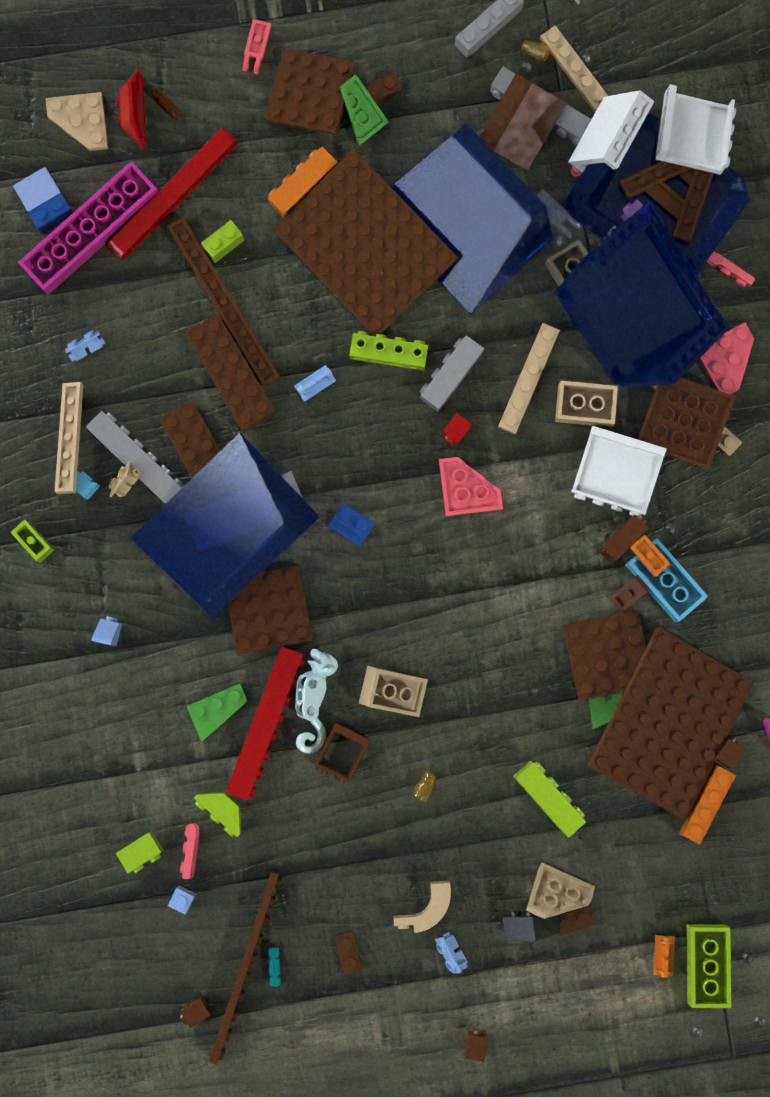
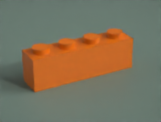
(302, 181)
(707, 804)

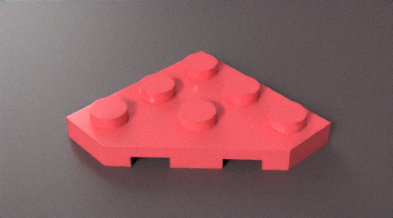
(728, 359)
(466, 489)

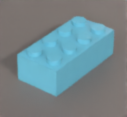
(672, 587)

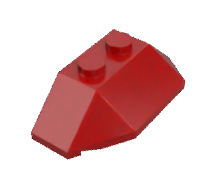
(132, 109)

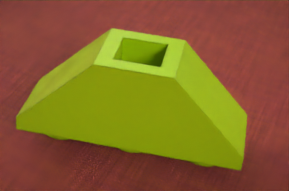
(222, 809)

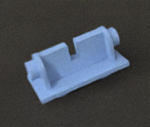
(77, 348)
(315, 383)
(454, 961)

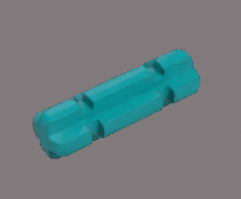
(274, 966)

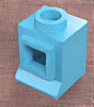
(85, 485)

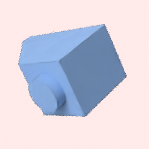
(107, 631)

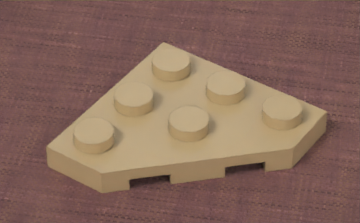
(81, 118)
(557, 893)

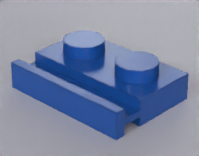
(351, 525)

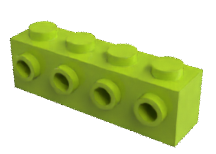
(388, 351)

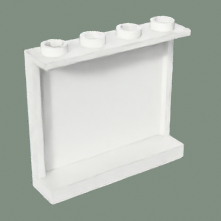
(611, 130)
(695, 132)
(618, 471)

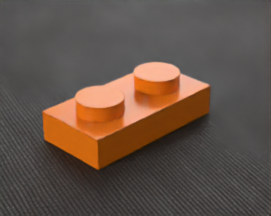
(649, 555)

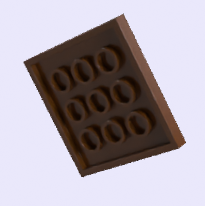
(309, 92)
(687, 420)
(270, 612)
(604, 653)

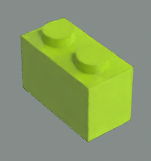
(222, 241)
(32, 541)
(139, 852)

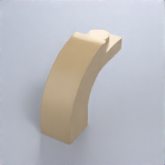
(432, 913)

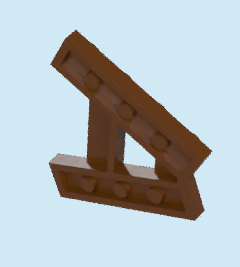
(684, 210)

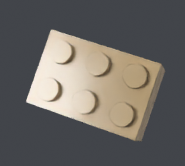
(586, 404)

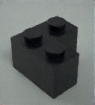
(529, 927)

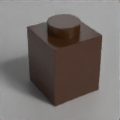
(730, 753)
(195, 1011)
(476, 1045)

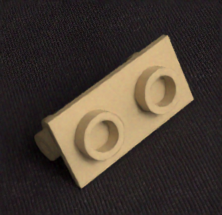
(126, 474)

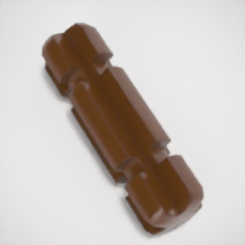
(166, 103)

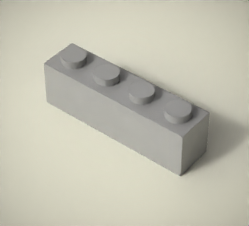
(487, 25)
(452, 373)

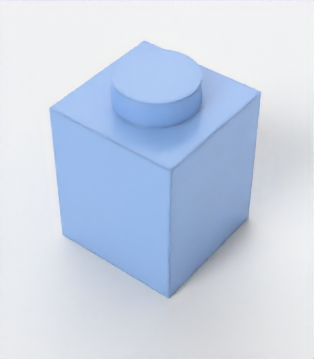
(182, 899)

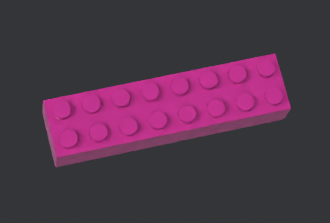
(88, 228)

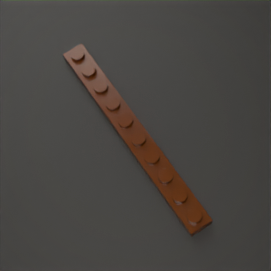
(223, 302)
(243, 974)

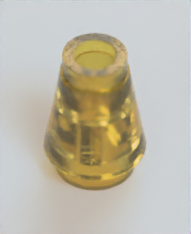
(536, 50)
(424, 787)

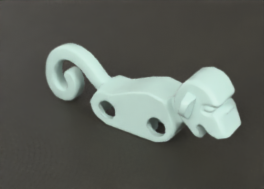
(311, 697)

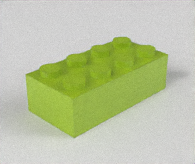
(551, 801)
(708, 966)

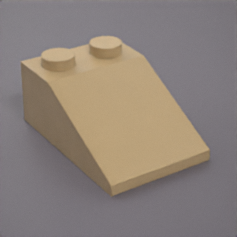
(393, 691)

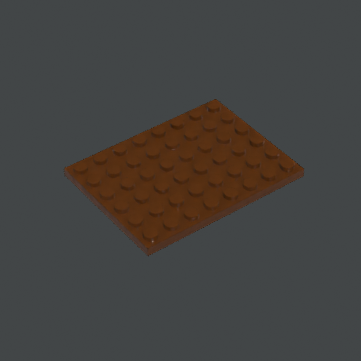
(365, 243)
(670, 723)

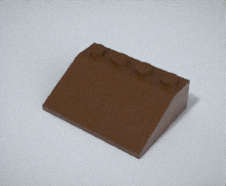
(522, 121)

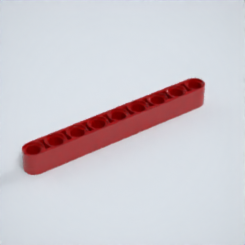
(172, 193)

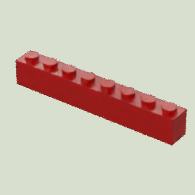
(264, 724)

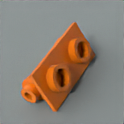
(664, 955)

